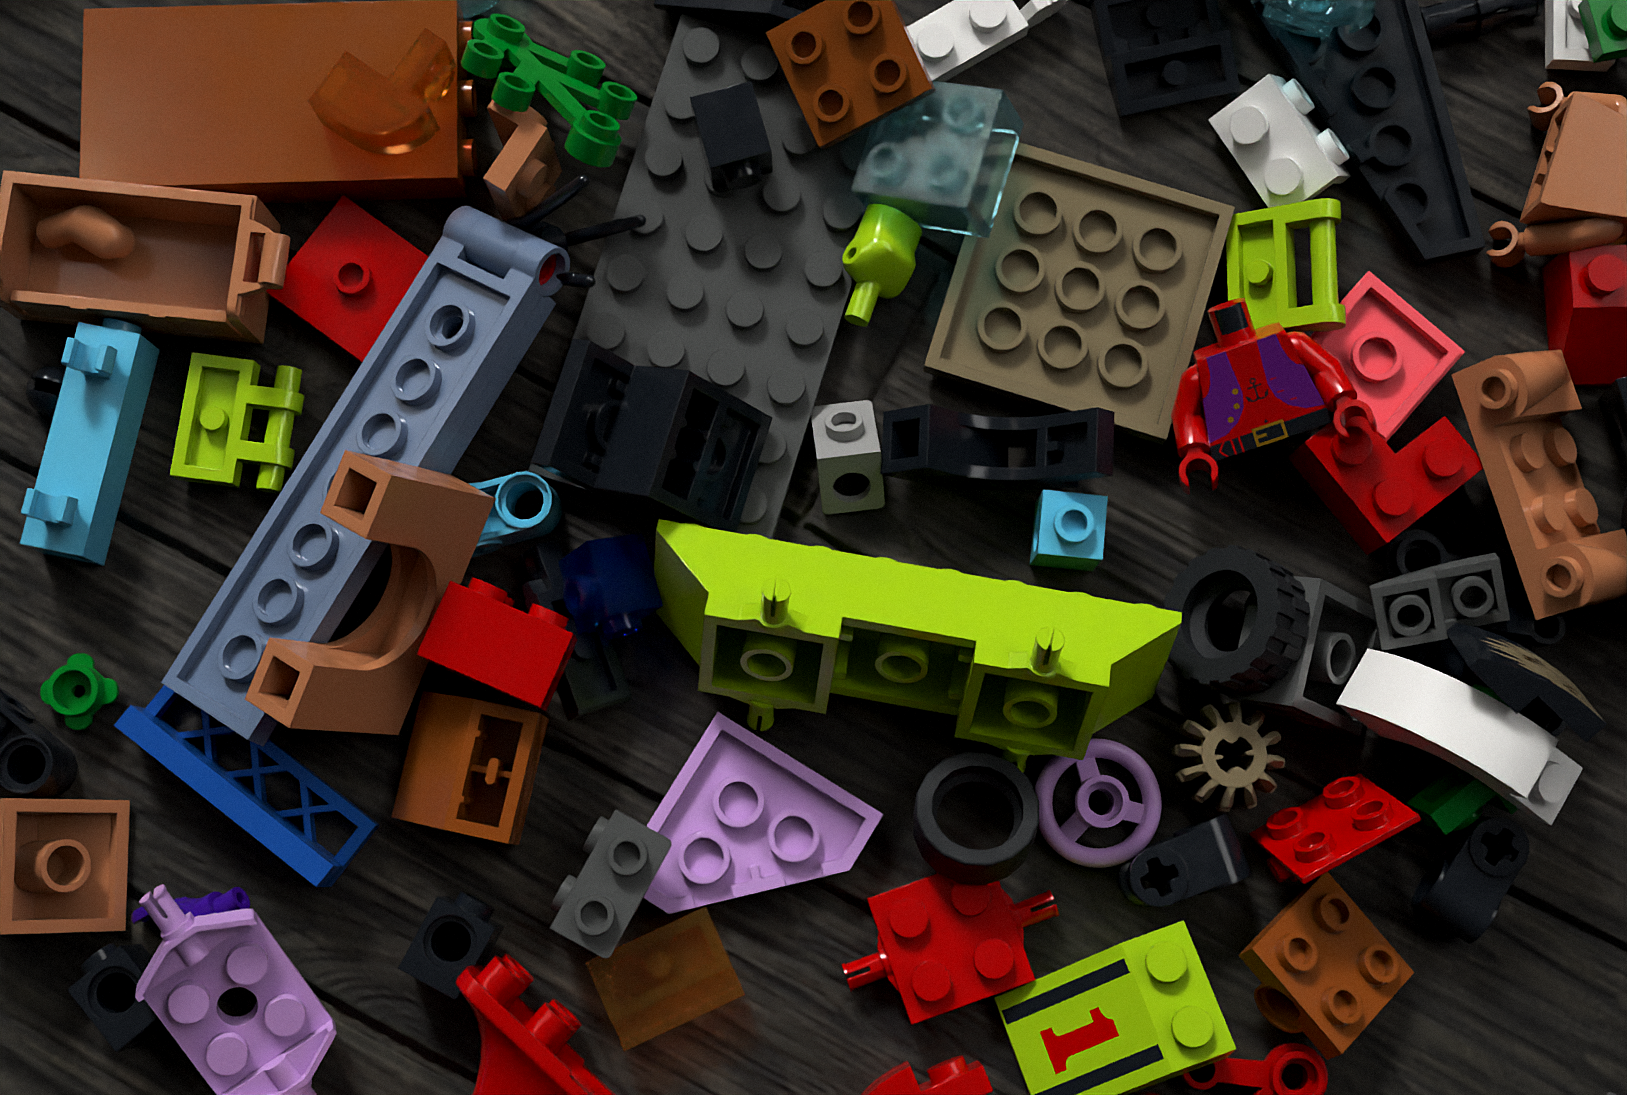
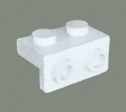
(1280, 142)

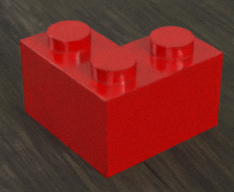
(1380, 490)
(497, 645)

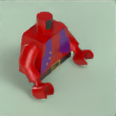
(1256, 392)

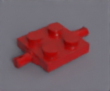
(949, 943)

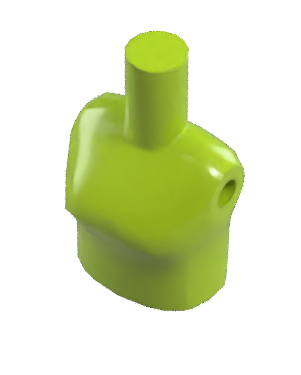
(879, 259)

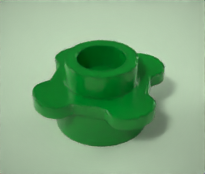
(61, 686)

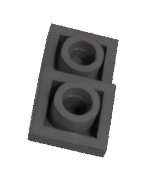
(1430, 600)

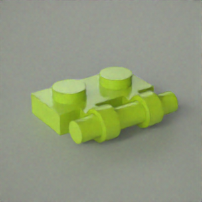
(218, 419)

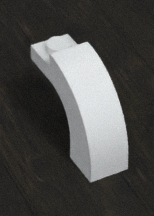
(1464, 728)

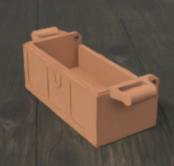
(193, 268)

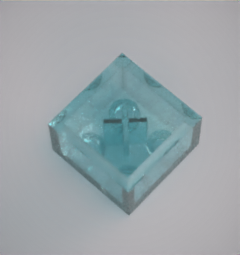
(943, 158)

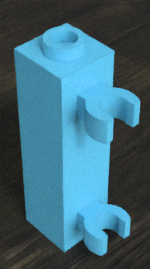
(90, 442)

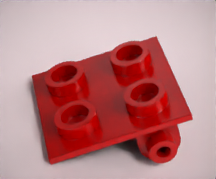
(1331, 828)

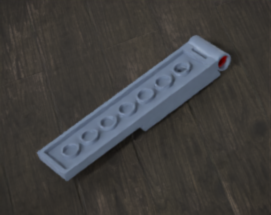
(407, 403)

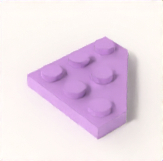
(751, 822)

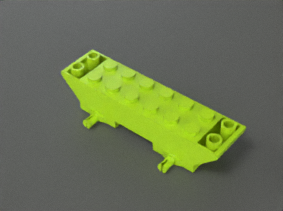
(1005, 657)

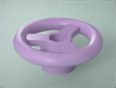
(1146, 815)

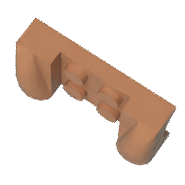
(1536, 484)

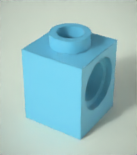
(1068, 530)

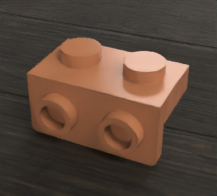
(526, 165)

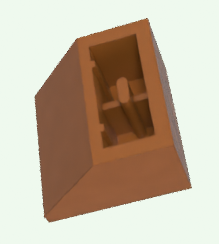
(470, 767)

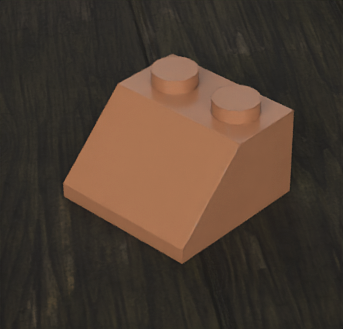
(63, 865)

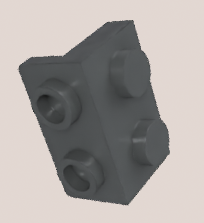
(611, 885)

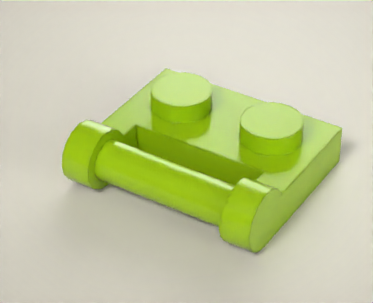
(1264, 266)

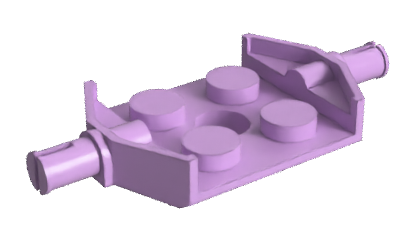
(201, 958)

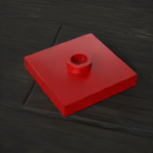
(349, 278)

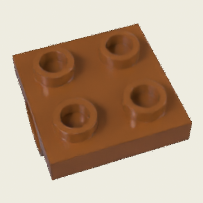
(849, 65)
(1323, 967)

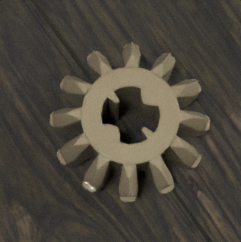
(1235, 781)

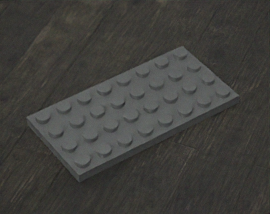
(728, 278)

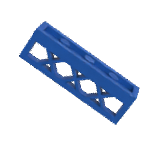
(242, 804)

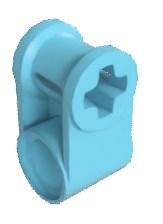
(502, 523)

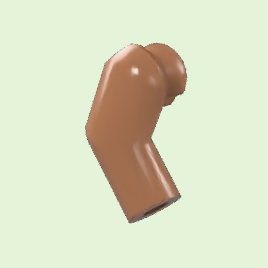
(88, 228)

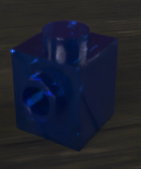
(610, 585)

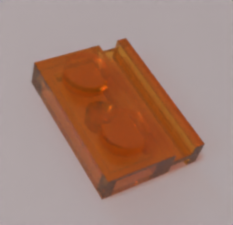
(665, 978)

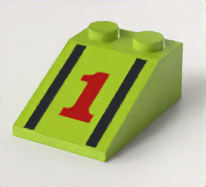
(1117, 1019)

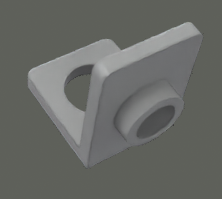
(846, 444)

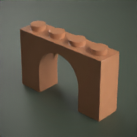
(375, 670)

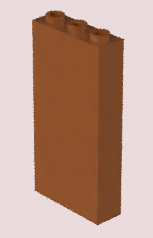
(225, 94)

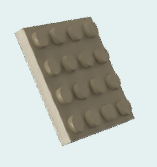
(1082, 292)

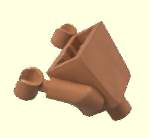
(1578, 180)

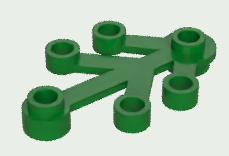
(559, 79)

